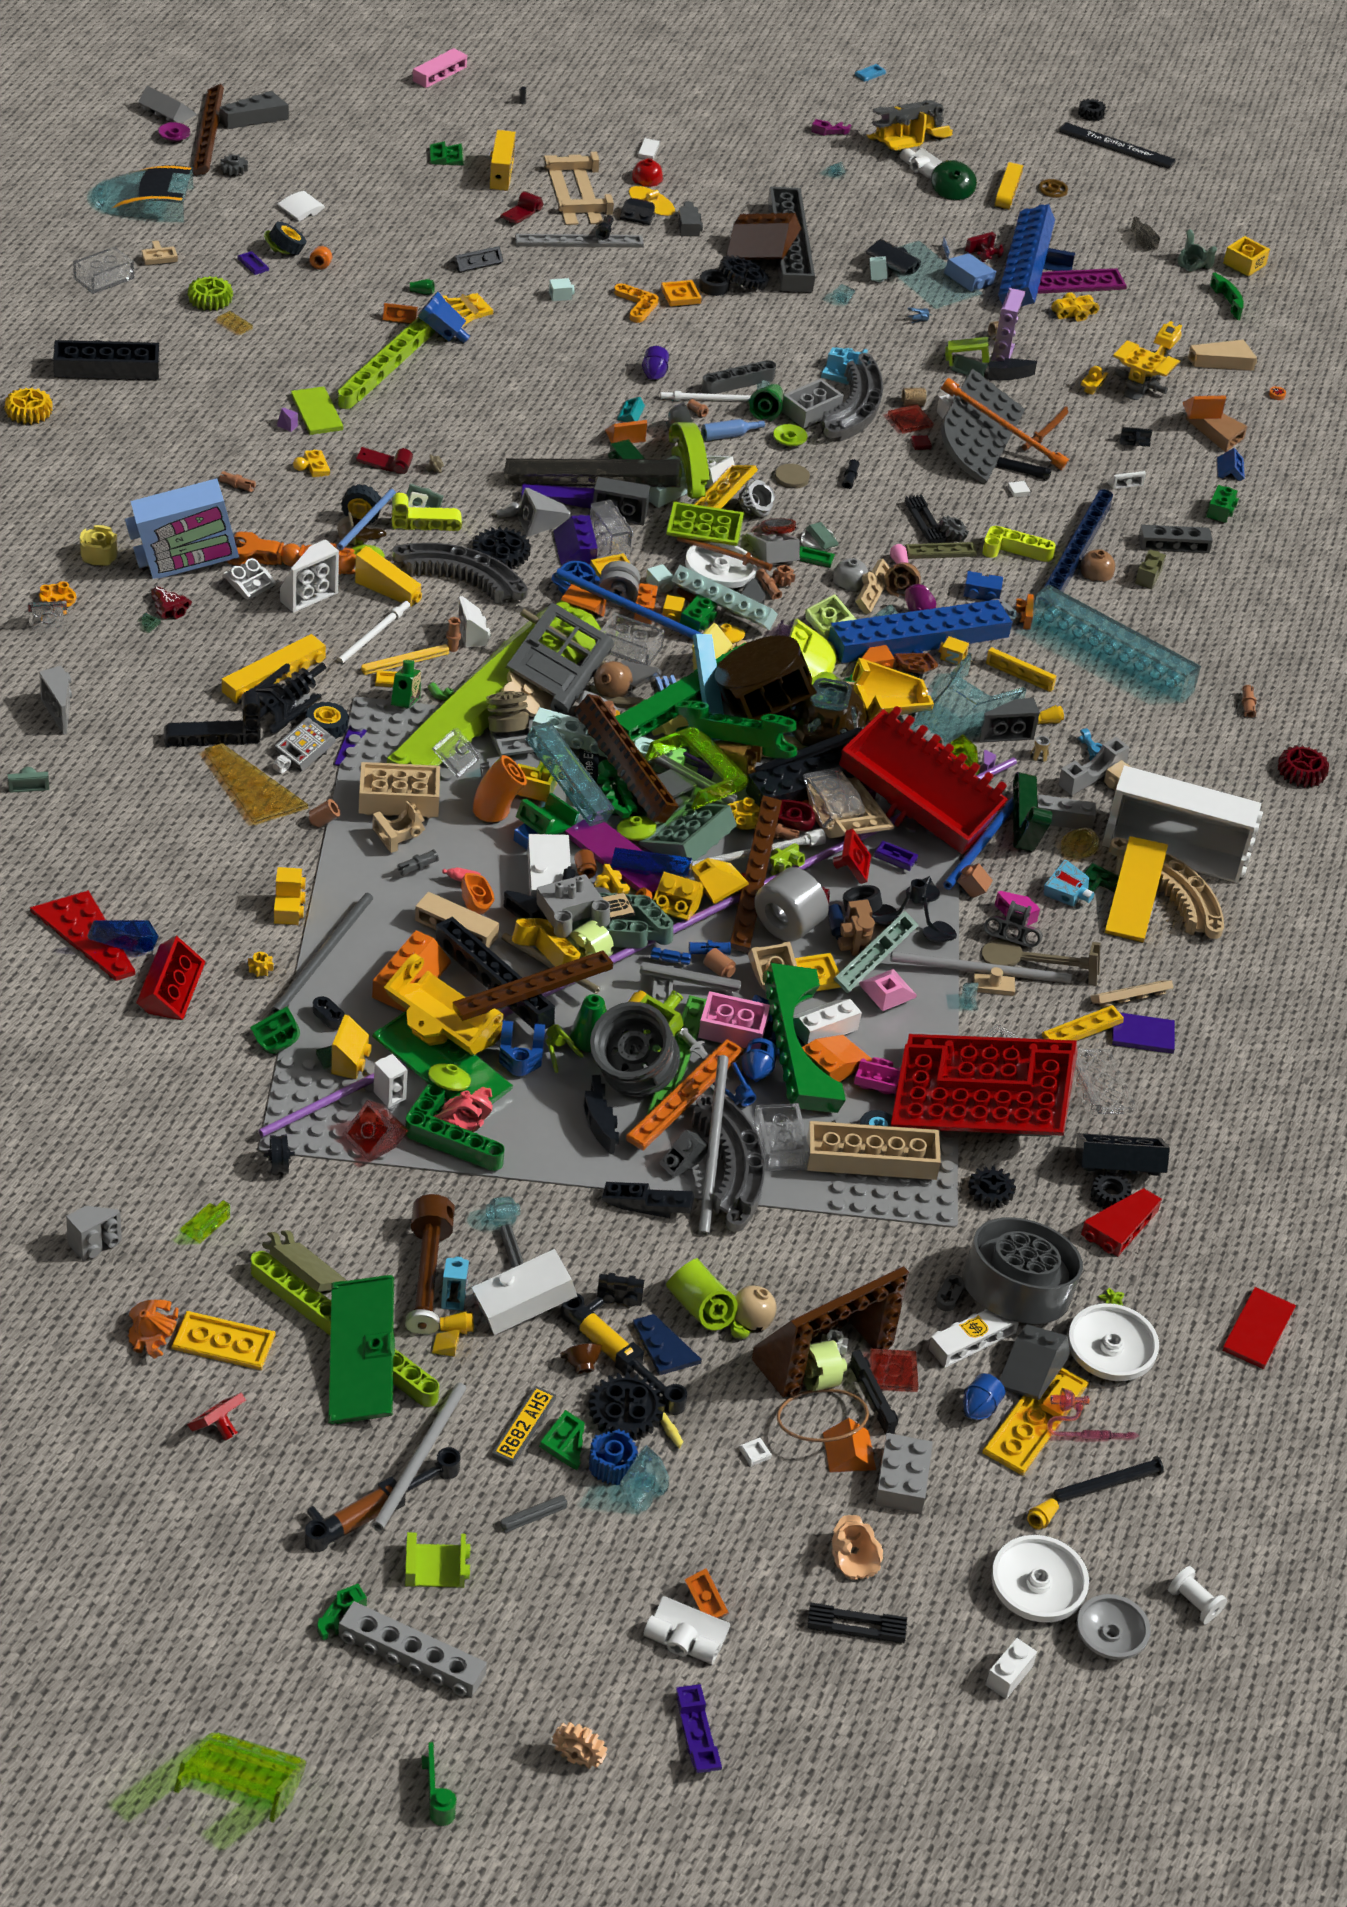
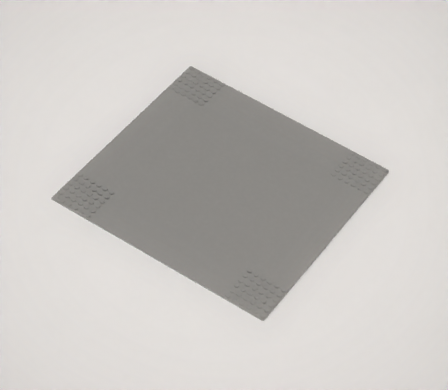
(544, 1113)

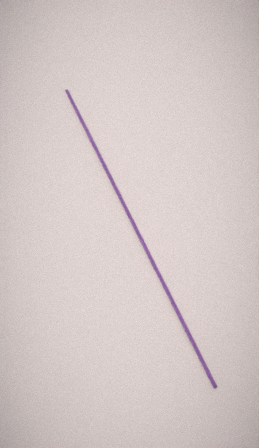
(615, 958)

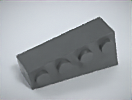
(254, 110)

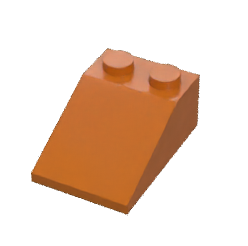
(835, 1056)

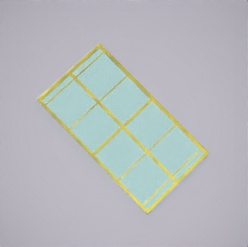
(931, 280)

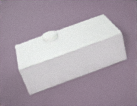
(546, 859)
(524, 1291)

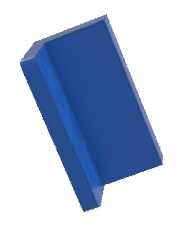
(1230, 463)

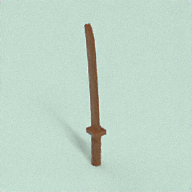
(1039, 436)
(745, 558)

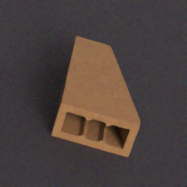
(1223, 431)

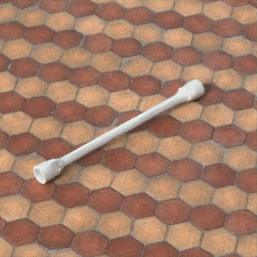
(811, 838)

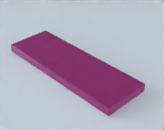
(1081, 281)
(602, 842)

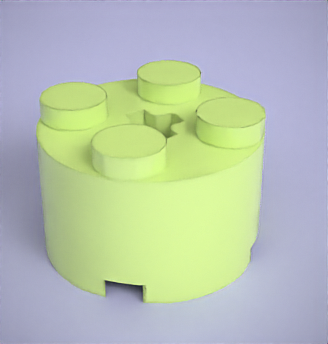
(591, 939)
(826, 1363)

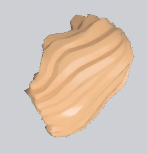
(853, 1533)

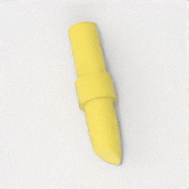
(671, 1431)

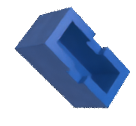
(983, 586)

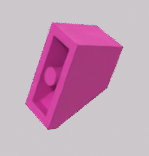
(1004, 900)

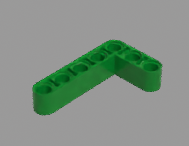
(447, 1136)

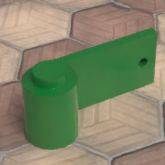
(441, 1800)

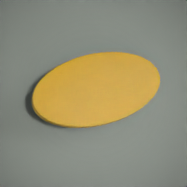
(662, 204)

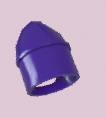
(655, 362)

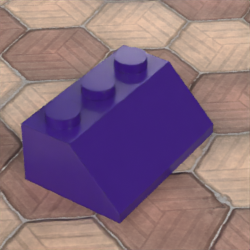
(576, 540)

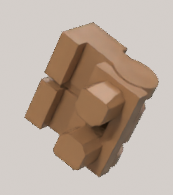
(858, 927)

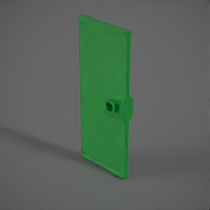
(420, 1057)
(361, 1349)

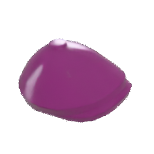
(919, 598)

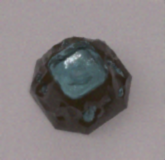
(828, 713)

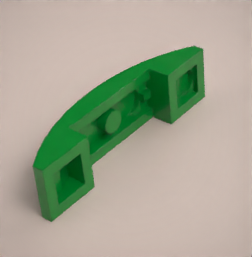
(1231, 293)

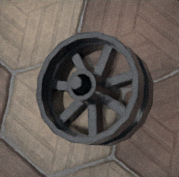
(279, 1154)

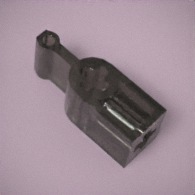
(1145, 235)

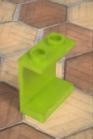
(967, 345)
(436, 1563)

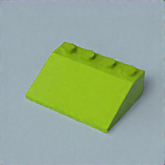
(705, 523)

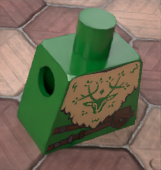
(406, 685)

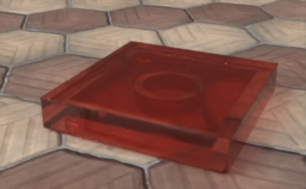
(910, 418)
(895, 1369)

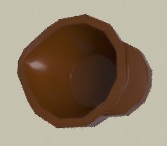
(582, 1356)

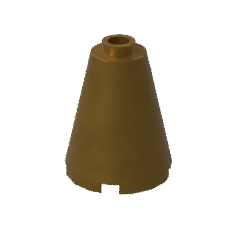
(741, 754)

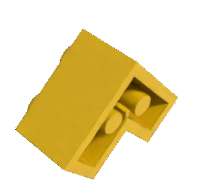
(539, 782)
(289, 896)

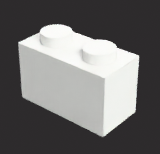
(390, 1080)
(1011, 1668)

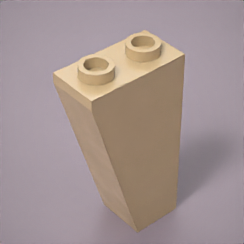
(1223, 355)

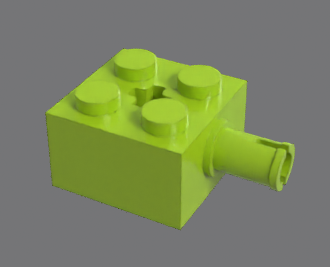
(667, 1009)

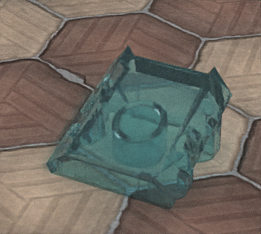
(645, 1480)

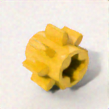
(260, 964)

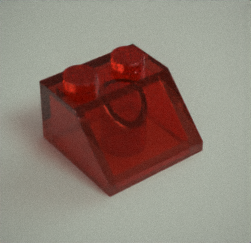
(374, 1130)

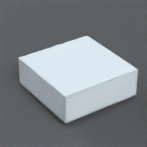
(1019, 489)
(755, 1451)

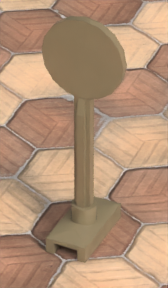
(1010, 953)

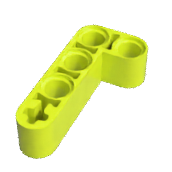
(423, 518)
(1019, 543)

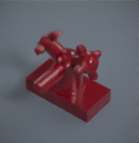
(985, 245)

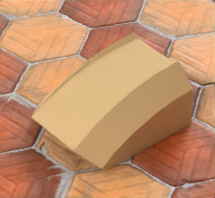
(762, 957)

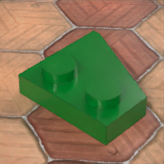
(565, 1440)

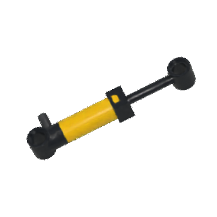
(625, 1355)

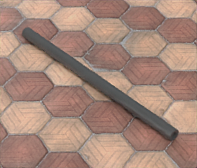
(323, 952)

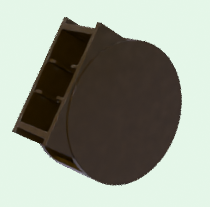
(764, 677)

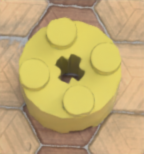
(98, 545)

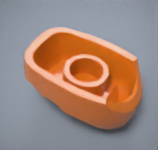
(476, 893)

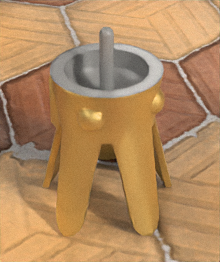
(1041, 744)

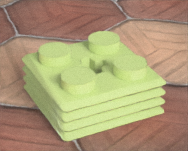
(827, 612)

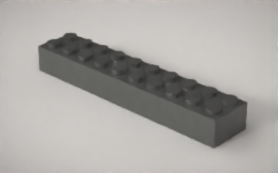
(796, 268)

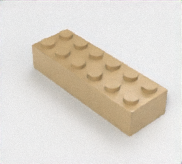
(873, 1150)

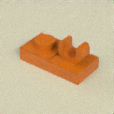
(399, 313)
(1026, 610)
(706, 1594)

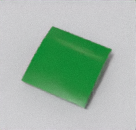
(439, 154)

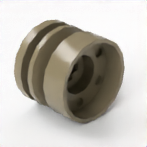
(507, 714)

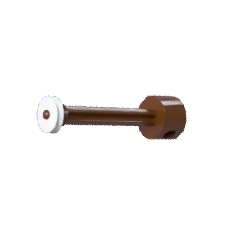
(432, 1223)

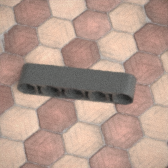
(738, 377)

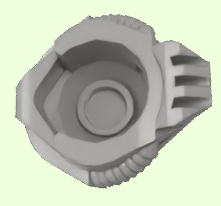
(756, 498)

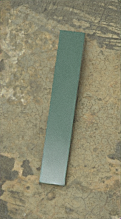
(875, 952)

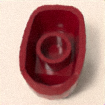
(796, 815)

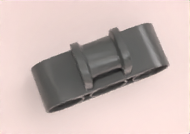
(1017, 920)

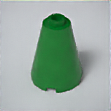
(766, 402)
(589, 1013)

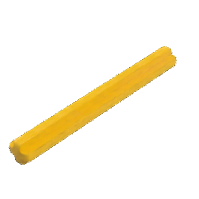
(397, 661)

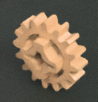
(579, 1745)

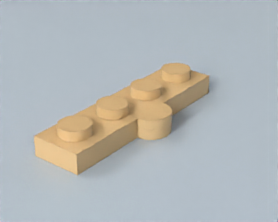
(873, 587)

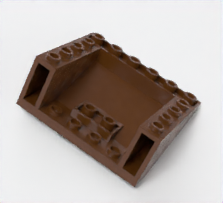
(870, 1309)

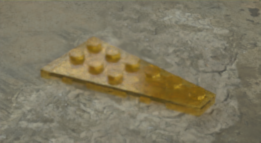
(253, 789)

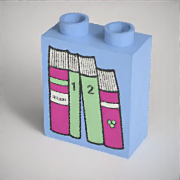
(182, 529)

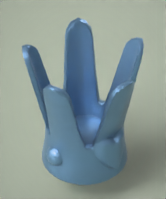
(922, 316)

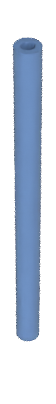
(363, 522)

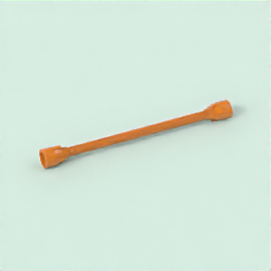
(952, 388)

